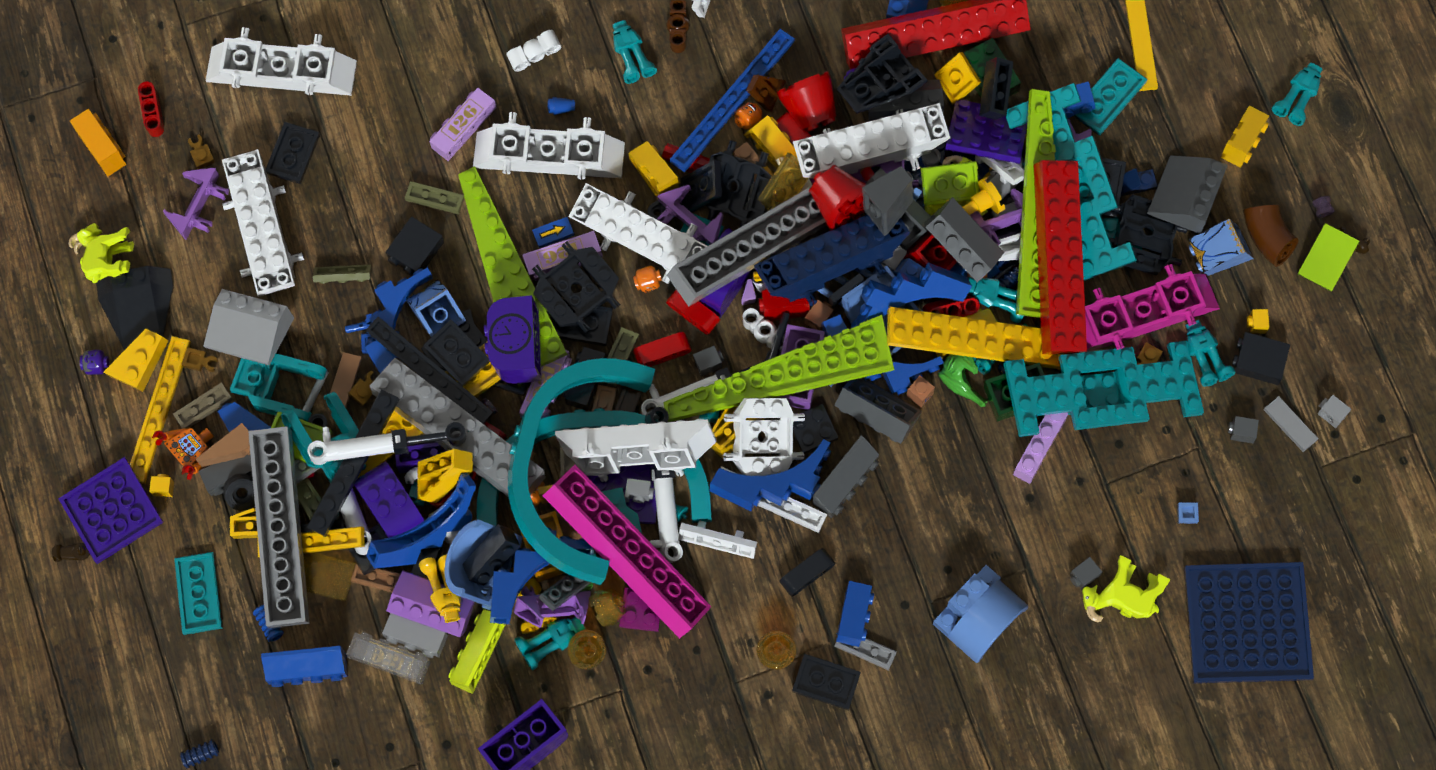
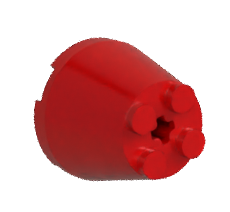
(810, 101)
(838, 196)

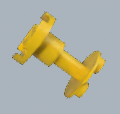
(985, 199)

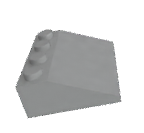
(247, 327)

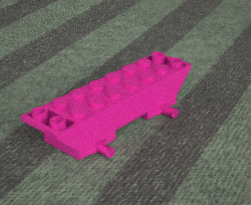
(1147, 310)

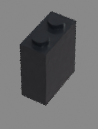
(414, 246)
(1261, 358)

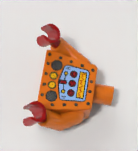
(185, 447)

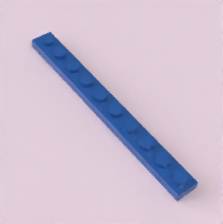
(730, 101)

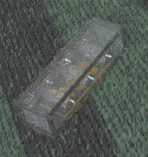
(388, 658)

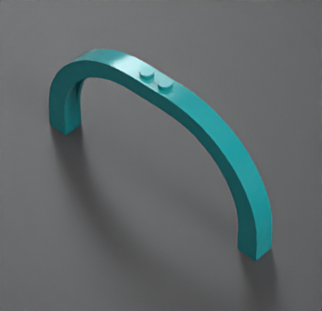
(699, 490)
(532, 527)

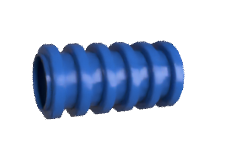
(272, 633)

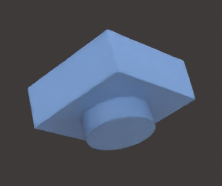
(1188, 513)

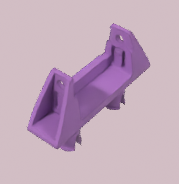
(206, 179)
(671, 201)
(1001, 221)
(534, 610)

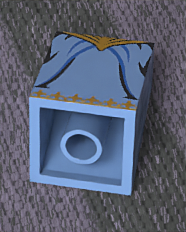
(1220, 248)
(435, 307)

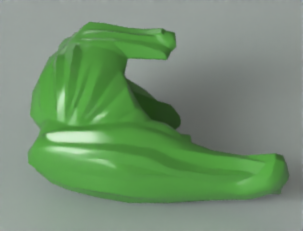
(955, 379)

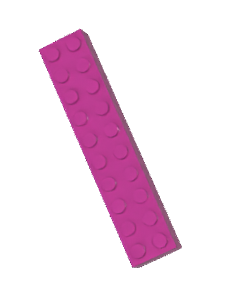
(627, 550)

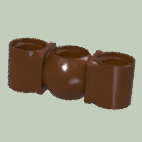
(678, 33)

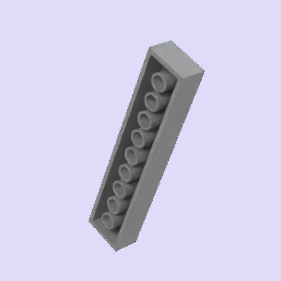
(745, 247)
(433, 412)
(278, 527)

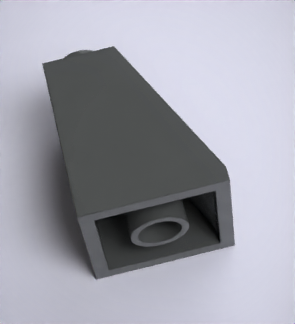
(888, 198)

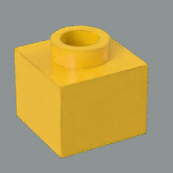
(1258, 321)
(161, 485)

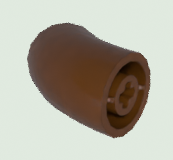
(1270, 233)

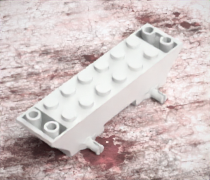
(281, 67)
(874, 142)
(549, 151)
(259, 223)
(634, 229)
(664, 444)

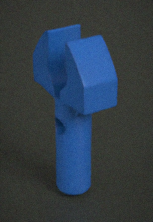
(359, 326)

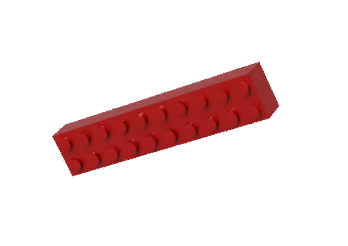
(939, 28)
(1060, 257)

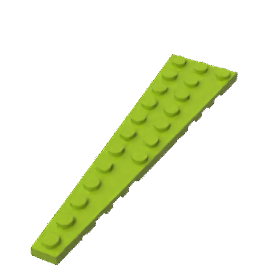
(1038, 148)
(501, 261)
(834, 360)

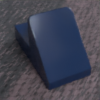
(1138, 182)

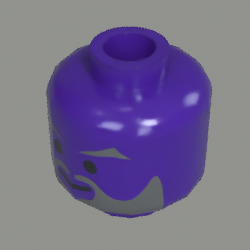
(94, 362)

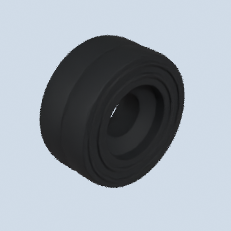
(232, 485)

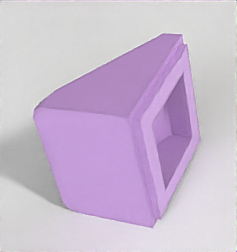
(749, 294)

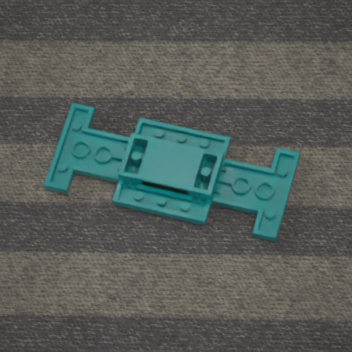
(1094, 184)
(1103, 397)

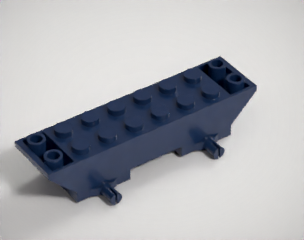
(808, 266)

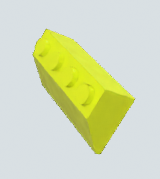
(476, 653)

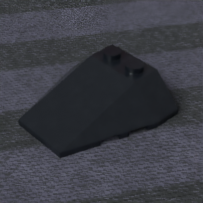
(880, 77)
(136, 301)

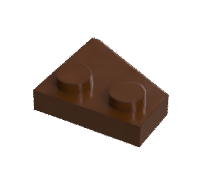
(765, 90)

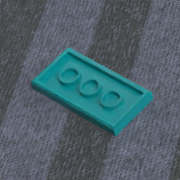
(1112, 95)
(198, 593)

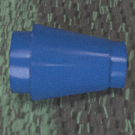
(560, 105)

